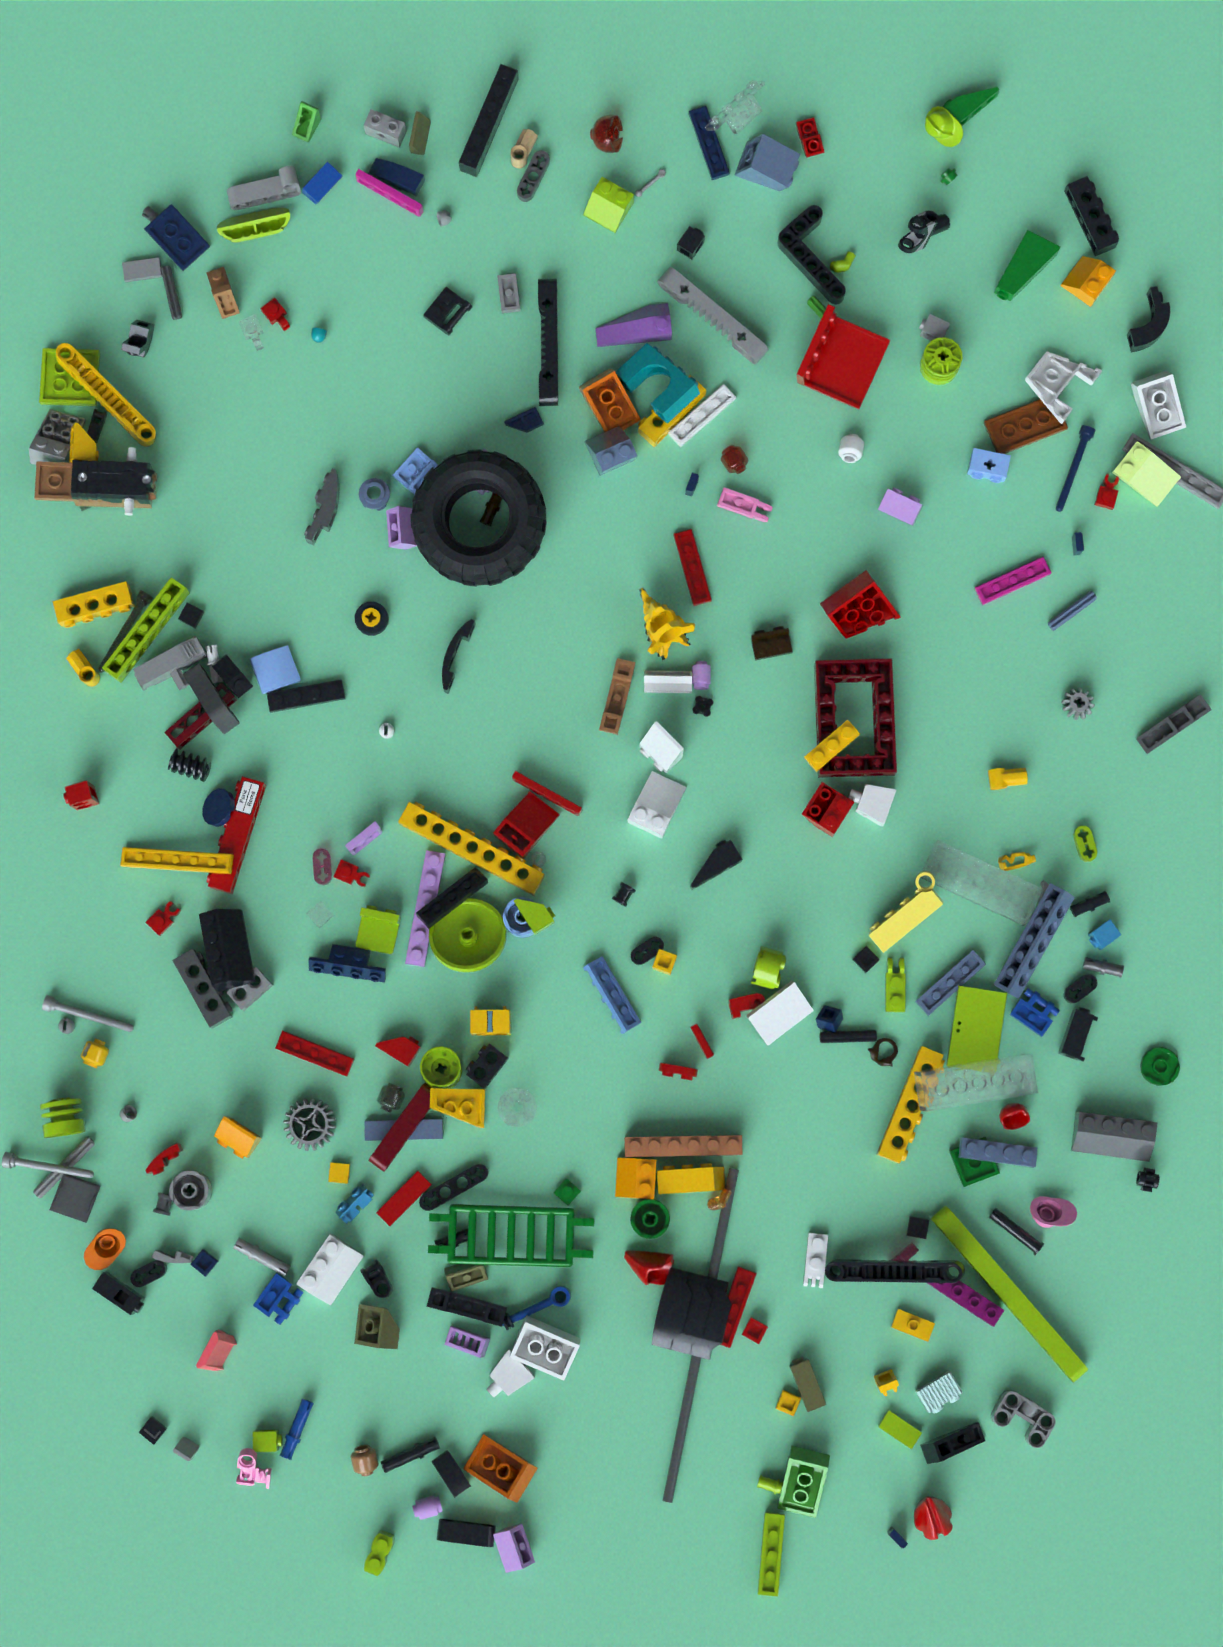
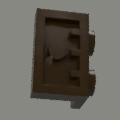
(771, 643)

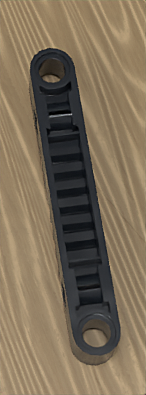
(549, 342)
(894, 1271)

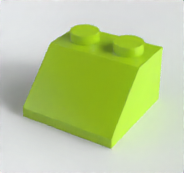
(609, 204)

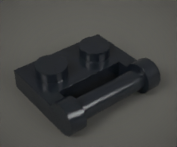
(443, 307)

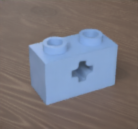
(998, 463)

